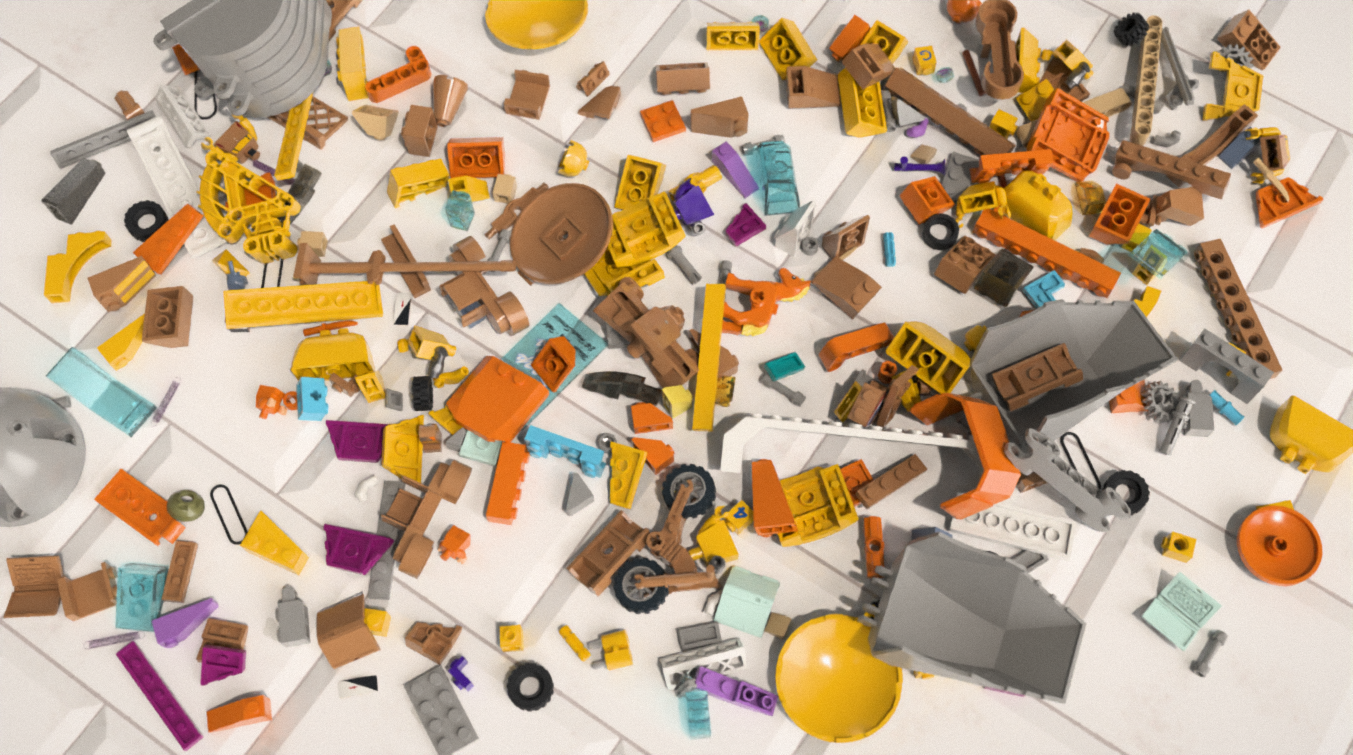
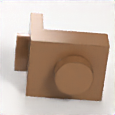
(341, 385)

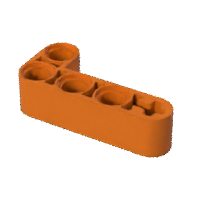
(400, 79)
(854, 344)

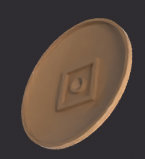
(550, 215)

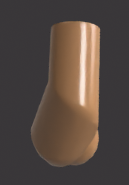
(1092, 254)

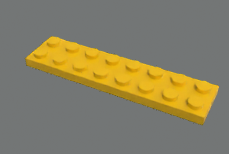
(302, 304)

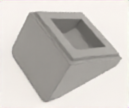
(455, 442)

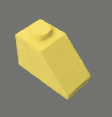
(676, 400)

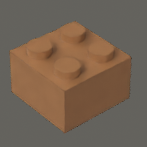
(419, 130)

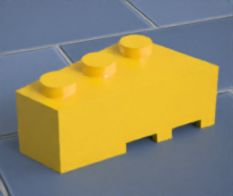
(416, 179)
(273, 545)

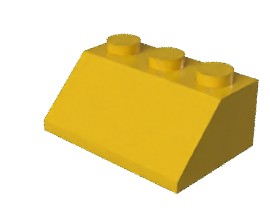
(733, 36)
(786, 47)
(1027, 56)

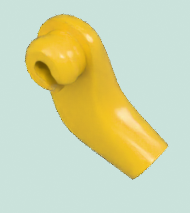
(451, 377)

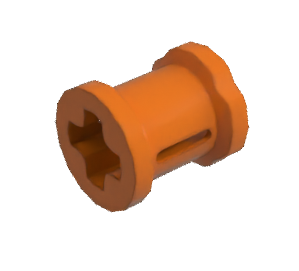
(889, 367)

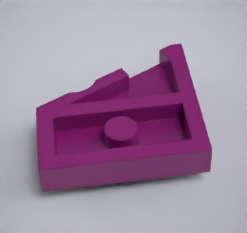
(745, 226)
(220, 663)

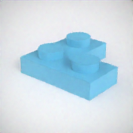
(1043, 288)

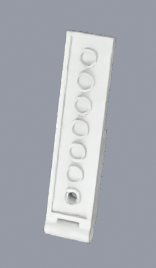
(172, 180)

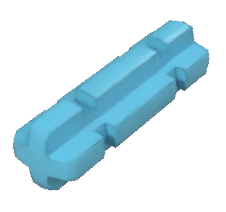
(889, 249)

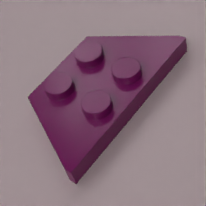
(356, 440)
(353, 549)

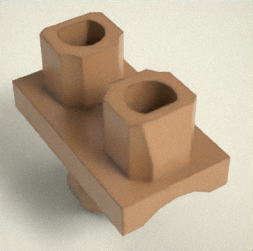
(1151, 216)

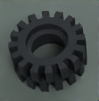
(1131, 29)
(422, 393)

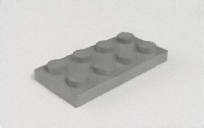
(441, 712)

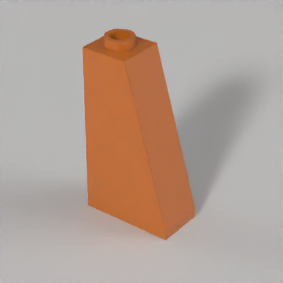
(770, 503)

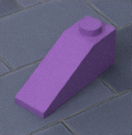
(734, 169)
(182, 623)

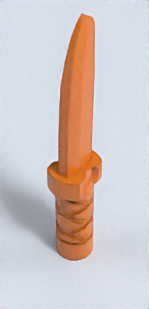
(331, 326)

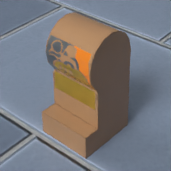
(431, 438)

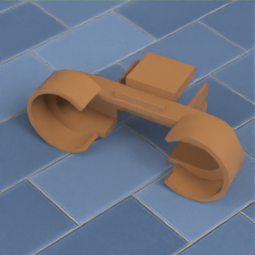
(995, 24)
(470, 286)
(416, 513)

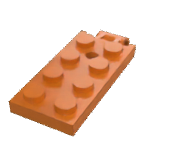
(135, 505)

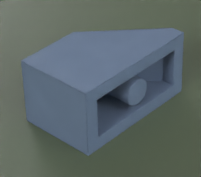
(1239, 149)

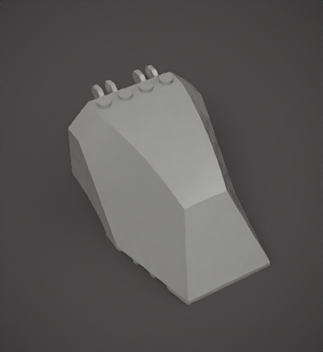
(1105, 340)
(973, 620)

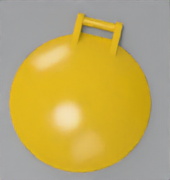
(535, 22)
(834, 682)

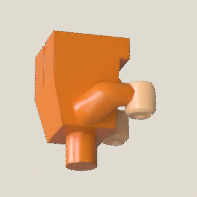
(269, 400)
(455, 545)

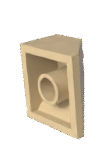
(376, 120)

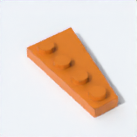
(167, 240)

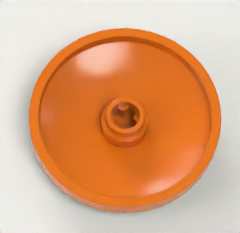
(1279, 545)

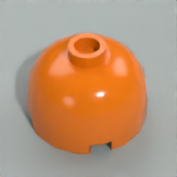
(963, 10)

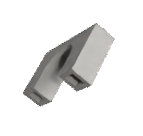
(1250, 373)

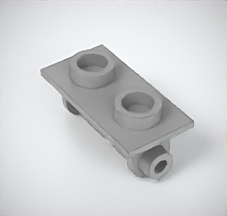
(1174, 96)

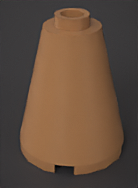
(447, 98)

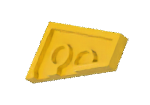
(626, 472)

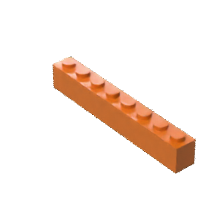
(1046, 253)

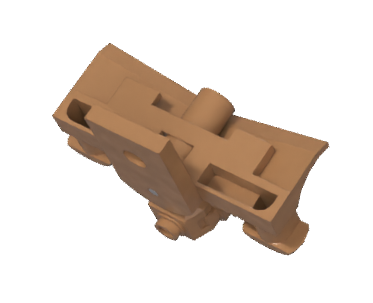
(650, 333)

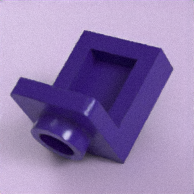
(460, 679)

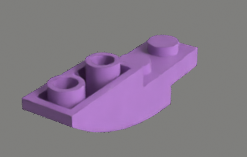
(735, 692)

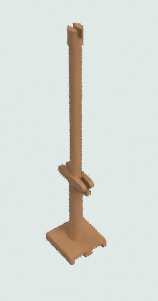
(309, 266)

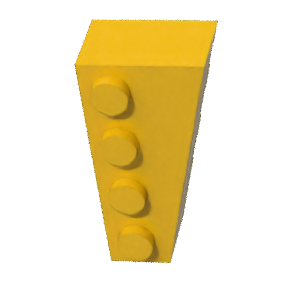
(352, 63)

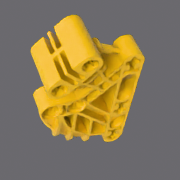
(269, 237)

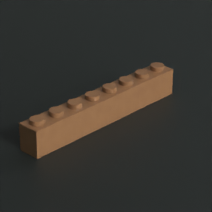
(947, 113)

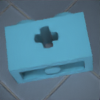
(311, 399)

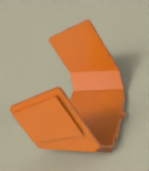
(990, 440)

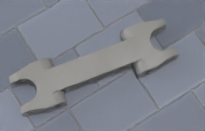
(1044, 460)

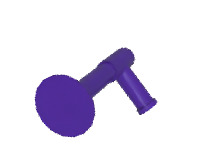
(905, 166)

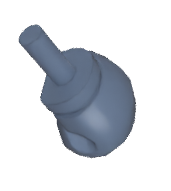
(234, 279)

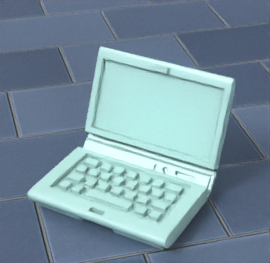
(746, 601)
(1181, 610)

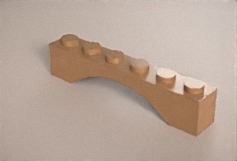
(1220, 139)
(1202, 177)

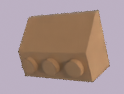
(683, 77)
(168, 317)

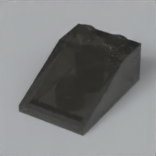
(1003, 277)

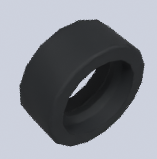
(942, 219)

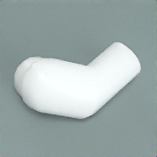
(712, 602)

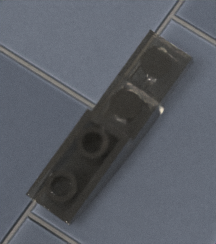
(302, 189)
(616, 383)

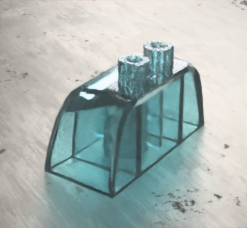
(777, 178)

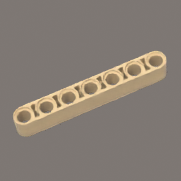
(1106, 104)

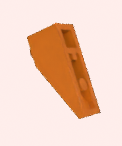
(239, 713)

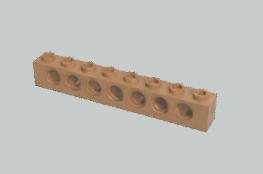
(1238, 300)

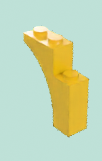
(63, 268)

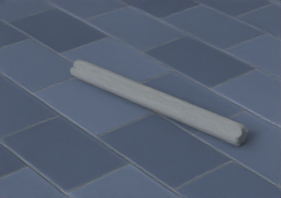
(1177, 67)

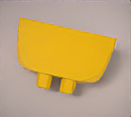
(1038, 204)
(326, 354)
(936, 357)
(1310, 436)

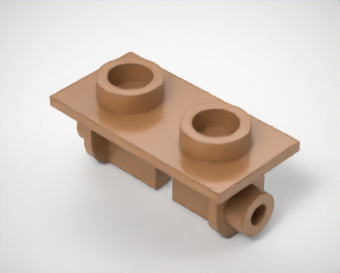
(594, 78)

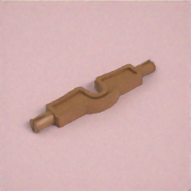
(509, 217)

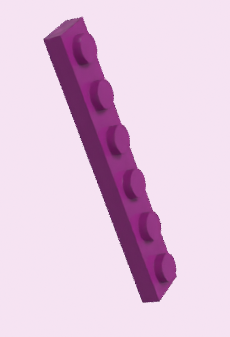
(159, 696)

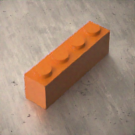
(507, 483)

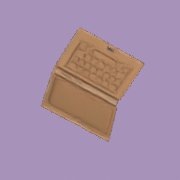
(35, 586)
(344, 633)

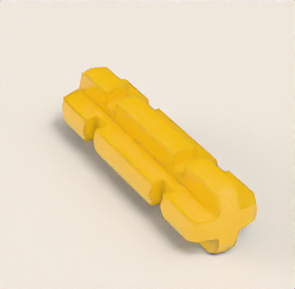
(574, 643)

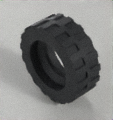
(137, 211)
(1136, 482)
(515, 680)

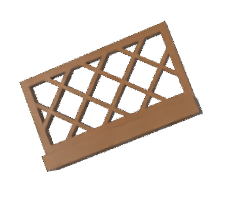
(311, 132)

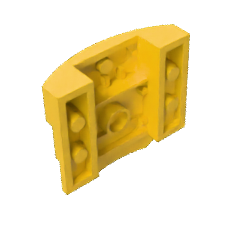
(644, 231)
(606, 275)
(818, 505)

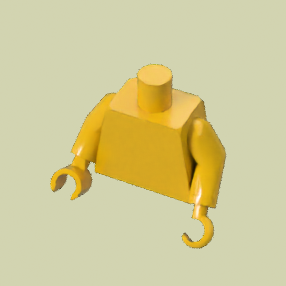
(982, 197)

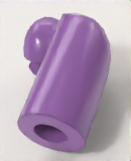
(919, 130)

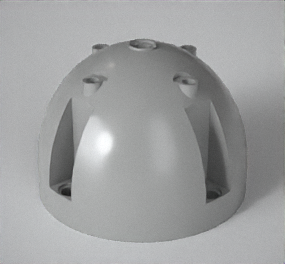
(36, 456)

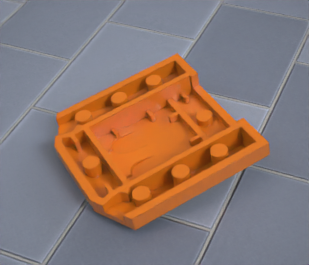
(1072, 133)
(496, 400)

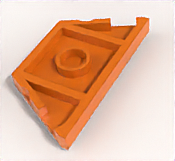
(1274, 207)

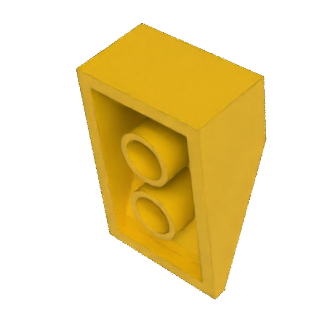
(889, 40)
(639, 181)

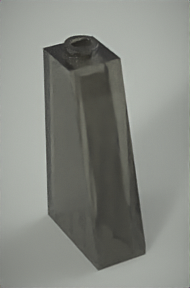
(74, 190)

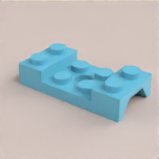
(541, 442)

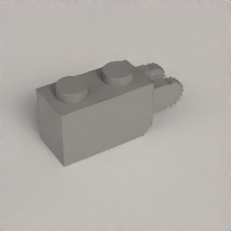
(1201, 415)
(292, 620)

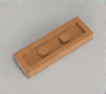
(179, 572)

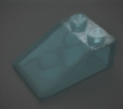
(139, 595)

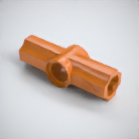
(873, 535)

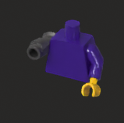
(692, 205)

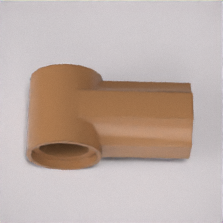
(128, 105)

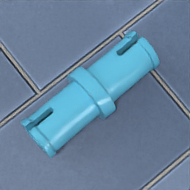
(1226, 408)

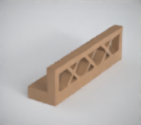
(400, 252)

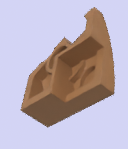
(602, 104)
(432, 640)

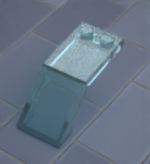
(1159, 254)
(101, 392)

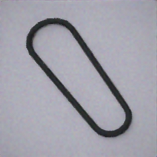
(195, 101)

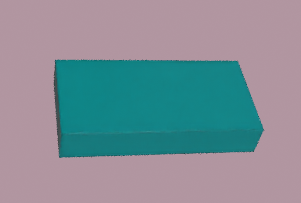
(784, 366)

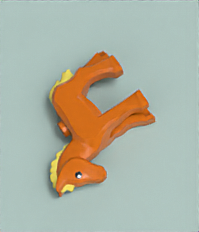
(758, 319)

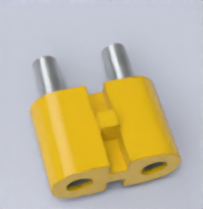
(616, 650)

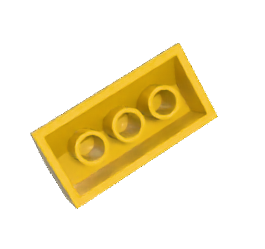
(861, 108)

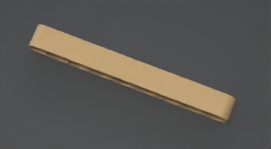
(1146, 82)

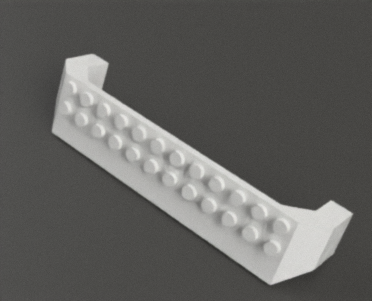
(751, 425)

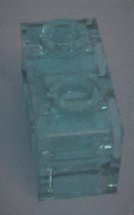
(460, 210)
(698, 715)

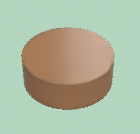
(1121, 171)

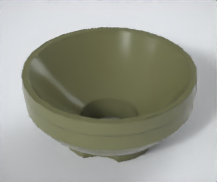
(184, 510)

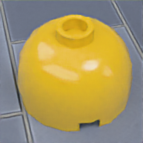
(573, 160)

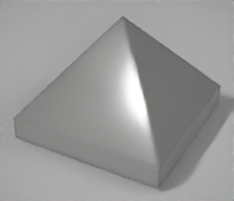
(394, 400)

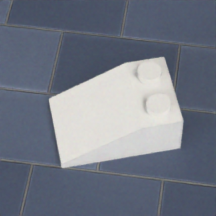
(795, 229)

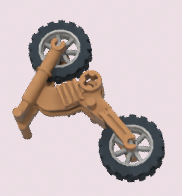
(668, 548)

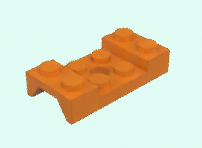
(1014, 163)

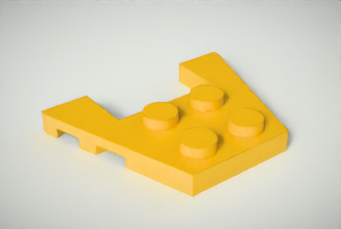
(1241, 88)

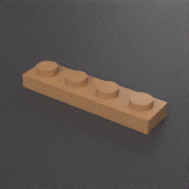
(891, 481)

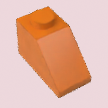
(649, 418)
(658, 455)

